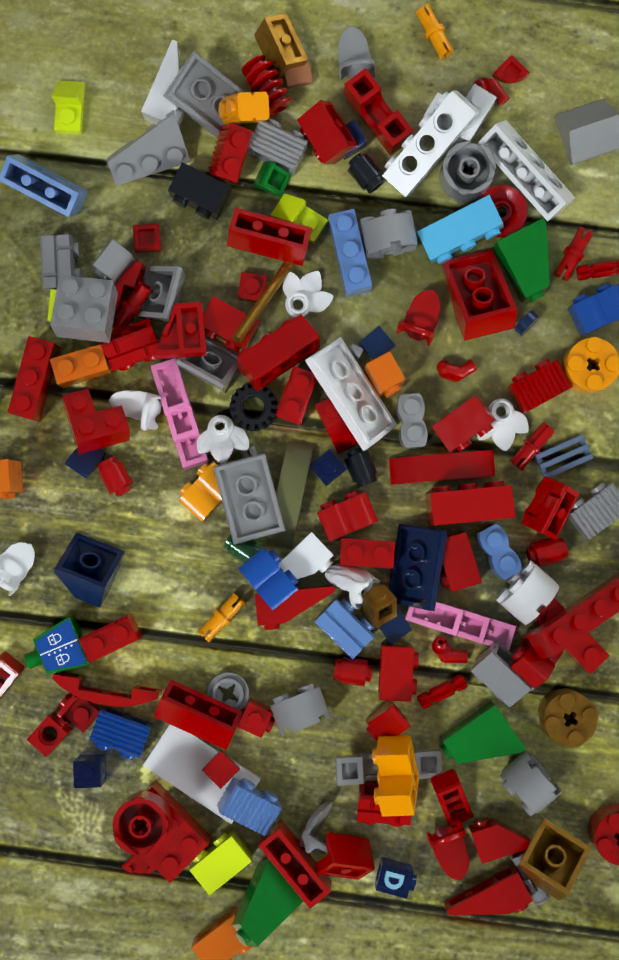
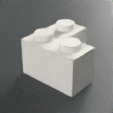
(480, 99)

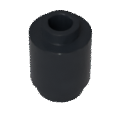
(366, 172)
(361, 467)

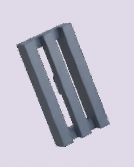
(583, 448)

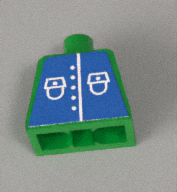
(58, 648)

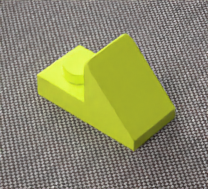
(69, 107)
(295, 211)

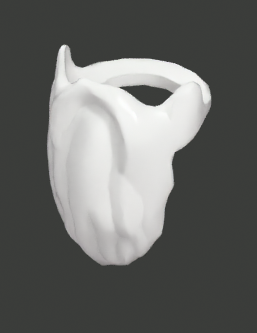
(138, 405)
(15, 565)
(352, 580)

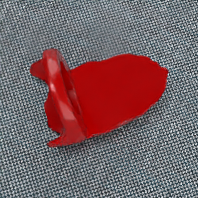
(421, 317)
(450, 850)

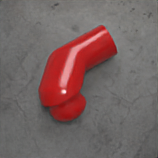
(446, 653)

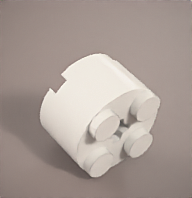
(528, 593)

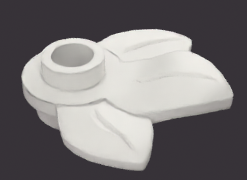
(307, 291)
(506, 426)
(224, 441)

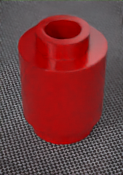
(114, 476)
(547, 551)
(352, 671)

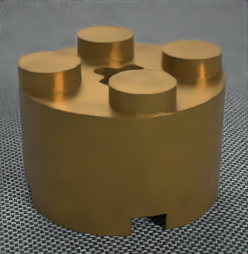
(567, 732)

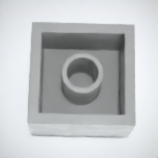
(84, 308)

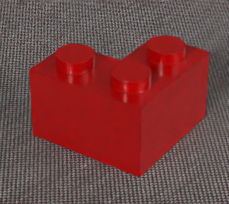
(91, 428)

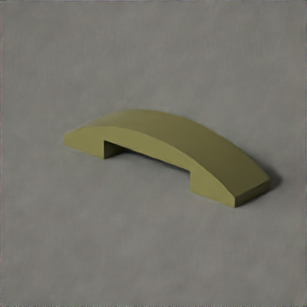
(291, 491)

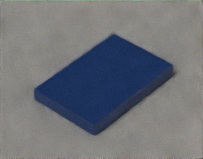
(417, 566)

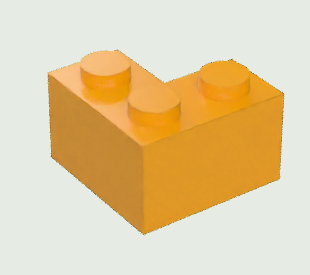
(396, 776)

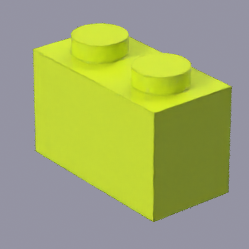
(221, 861)

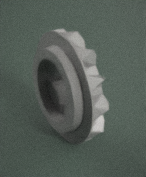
(226, 680)

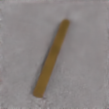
(262, 302)

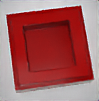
(147, 238)
(220, 769)

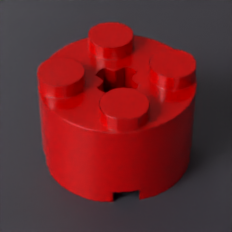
(602, 829)
(146, 838)

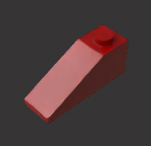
(291, 607)
(495, 895)

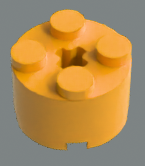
(604, 361)

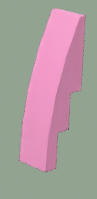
(178, 412)
(464, 624)

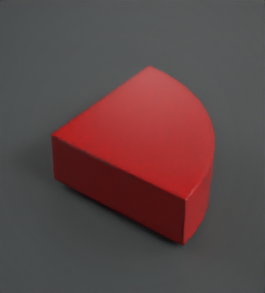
(511, 71)
(138, 864)

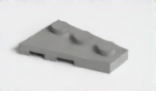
(150, 153)

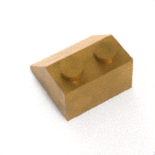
(554, 859)

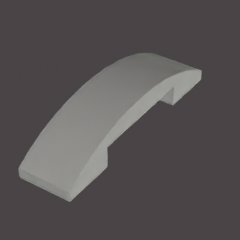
(360, 767)

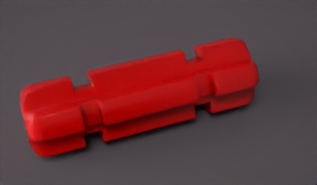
(597, 270)
(442, 691)

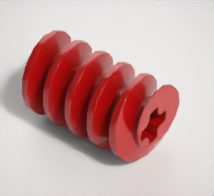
(262, 80)

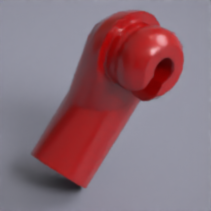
(494, 88)
(453, 372)

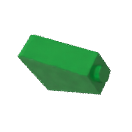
(526, 260)
(481, 737)
(264, 905)

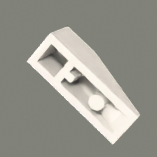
(156, 105)
(307, 558)

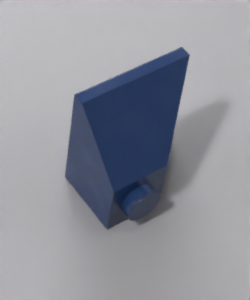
(89, 568)

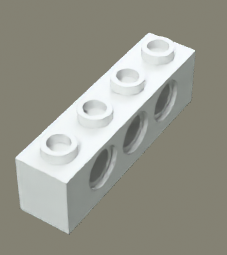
(462, 114)
(527, 170)

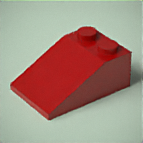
(479, 295)

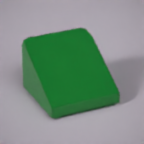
(272, 179)

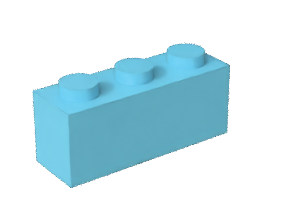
(461, 230)

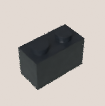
(199, 192)

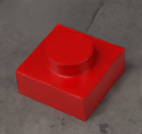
(251, 286)

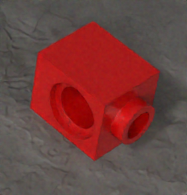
(42, 741)

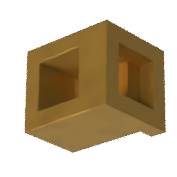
(377, 599)

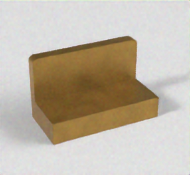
(280, 43)

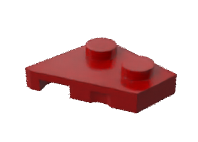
(183, 333)

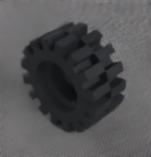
(253, 423)

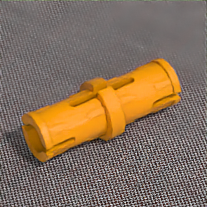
(434, 31)
(221, 617)

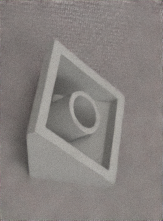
(589, 131)
(167, 290)
(215, 368)

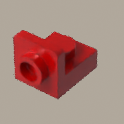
(78, 711)

